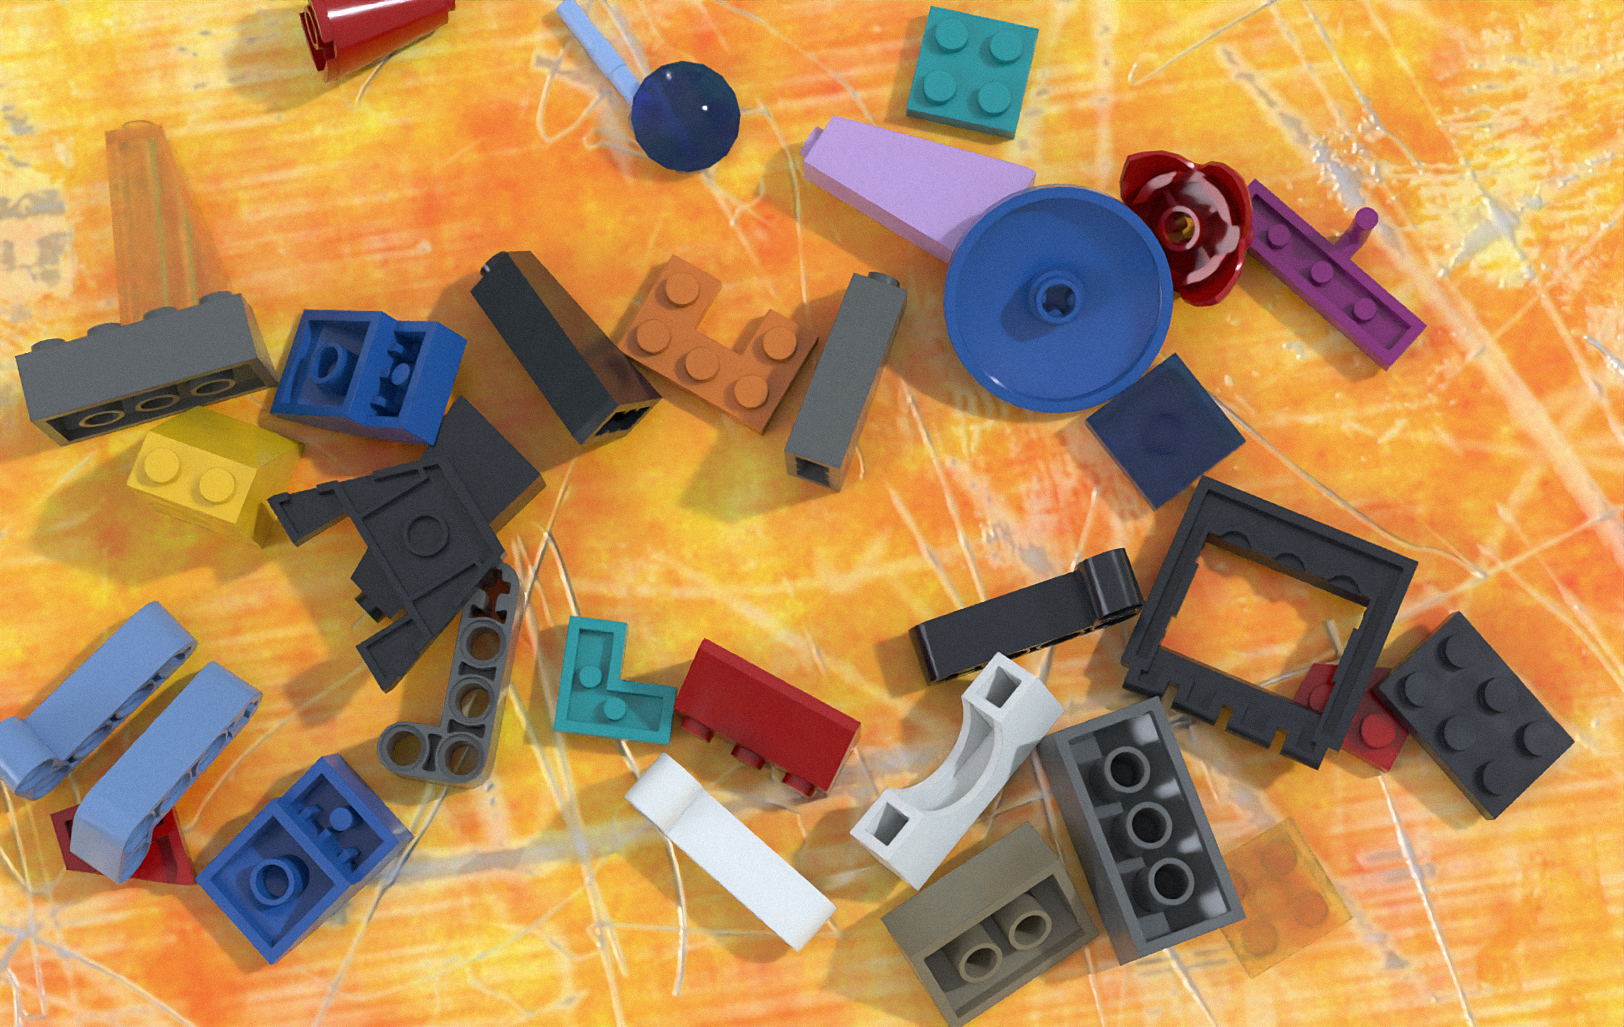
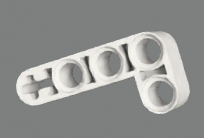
(730, 852)

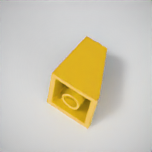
(215, 473)

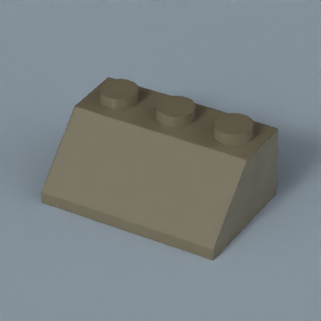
(991, 925)

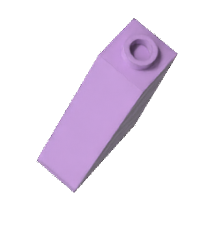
(908, 182)

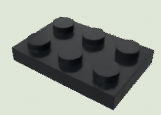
(1473, 715)

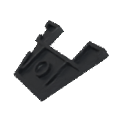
(423, 538)

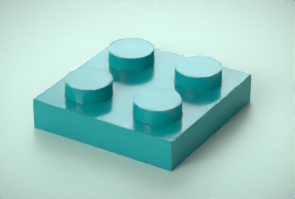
(972, 72)

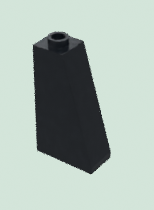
(563, 349)
(491, 471)

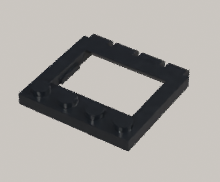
(1295, 548)

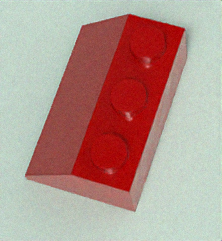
(765, 720)

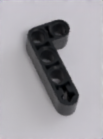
(1029, 619)

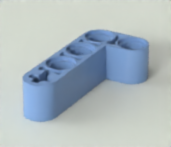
(92, 702)
(120, 811)

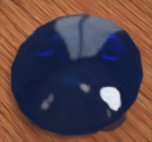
(685, 116)

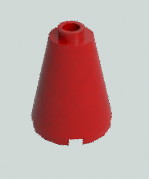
(358, 32)

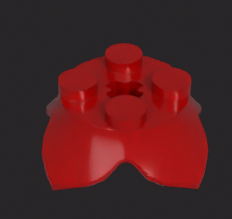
(1168, 187)

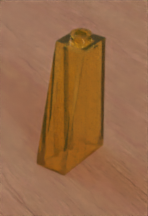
(157, 225)

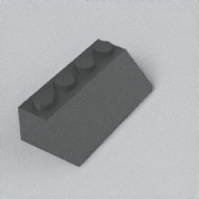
(145, 369)
(1139, 830)

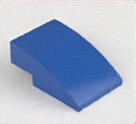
(369, 375)
(304, 857)

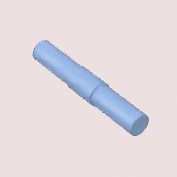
(599, 49)

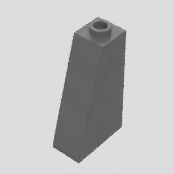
(845, 381)

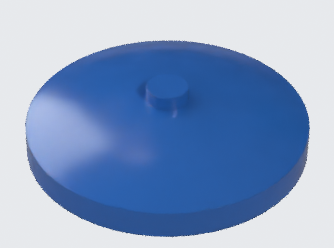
(1057, 298)

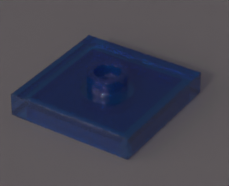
(1164, 432)

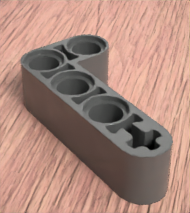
(465, 676)

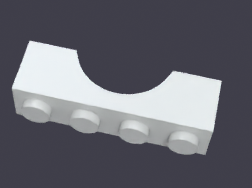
(1002, 723)

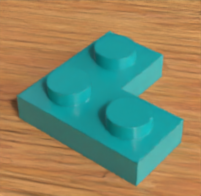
(595, 698)

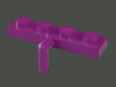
(1329, 279)

